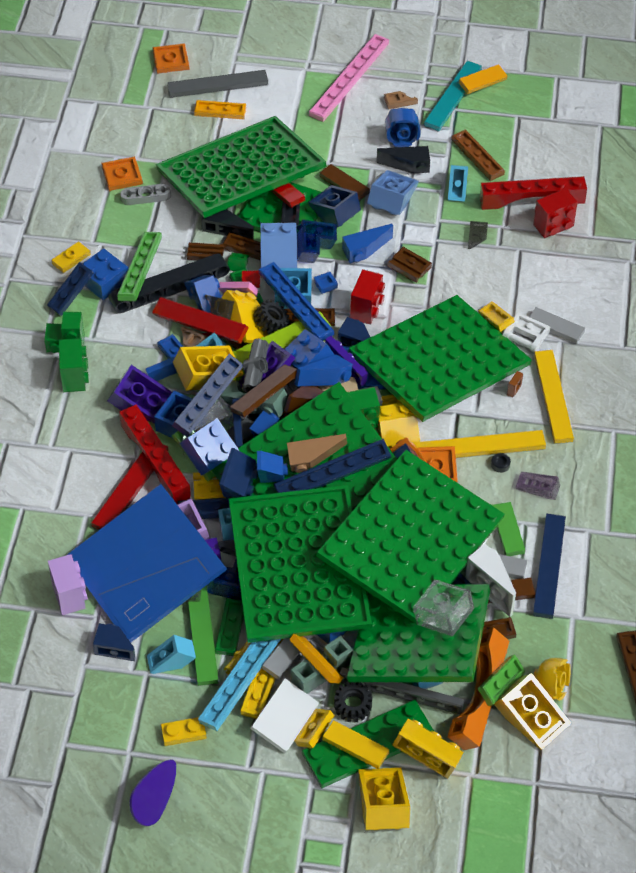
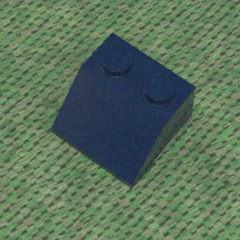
(336, 205)
(238, 475)

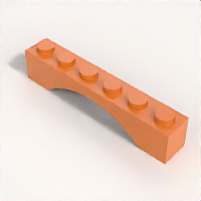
(469, 726)

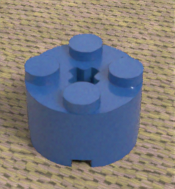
(402, 127)

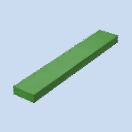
(139, 266)
(203, 640)

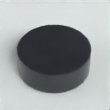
(500, 462)

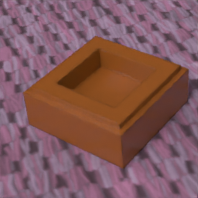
(515, 384)

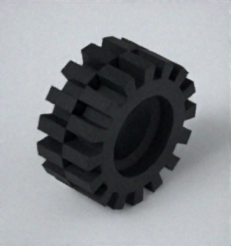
(271, 316)
(353, 691)

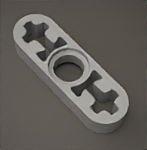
(133, 191)

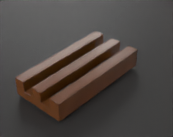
(204, 248)

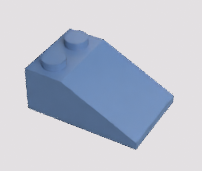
(392, 192)
(279, 244)

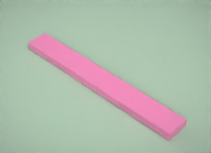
(348, 78)

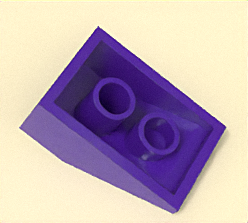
(139, 389)

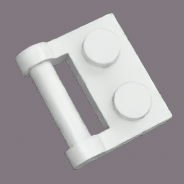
(528, 327)

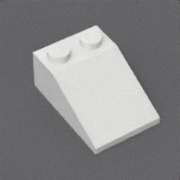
(487, 568)

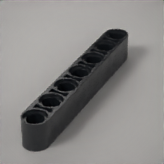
(171, 282)

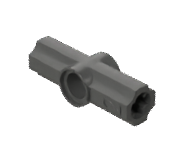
(255, 365)

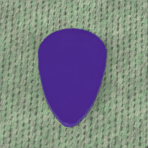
(152, 793)

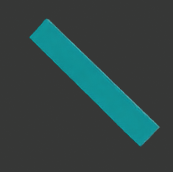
(450, 98)

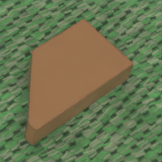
(399, 99)
(191, 338)

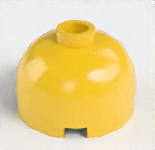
(553, 676)

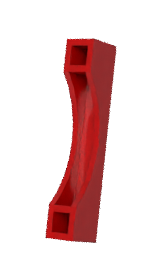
(498, 194)
(143, 435)

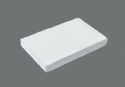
(284, 715)

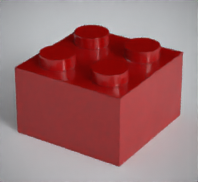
(555, 213)
(367, 296)

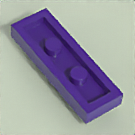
(358, 371)

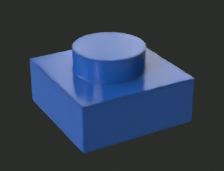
(325, 282)

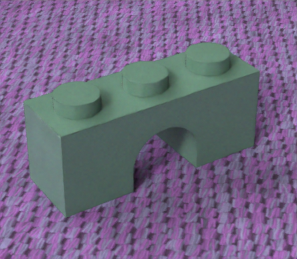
(308, 678)

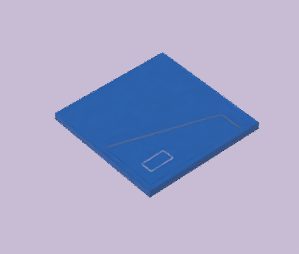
(146, 563)

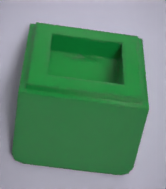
(237, 261)

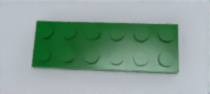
(333, 764)

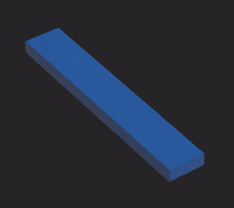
(295, 301)

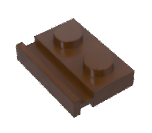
(409, 264)

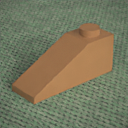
(310, 452)

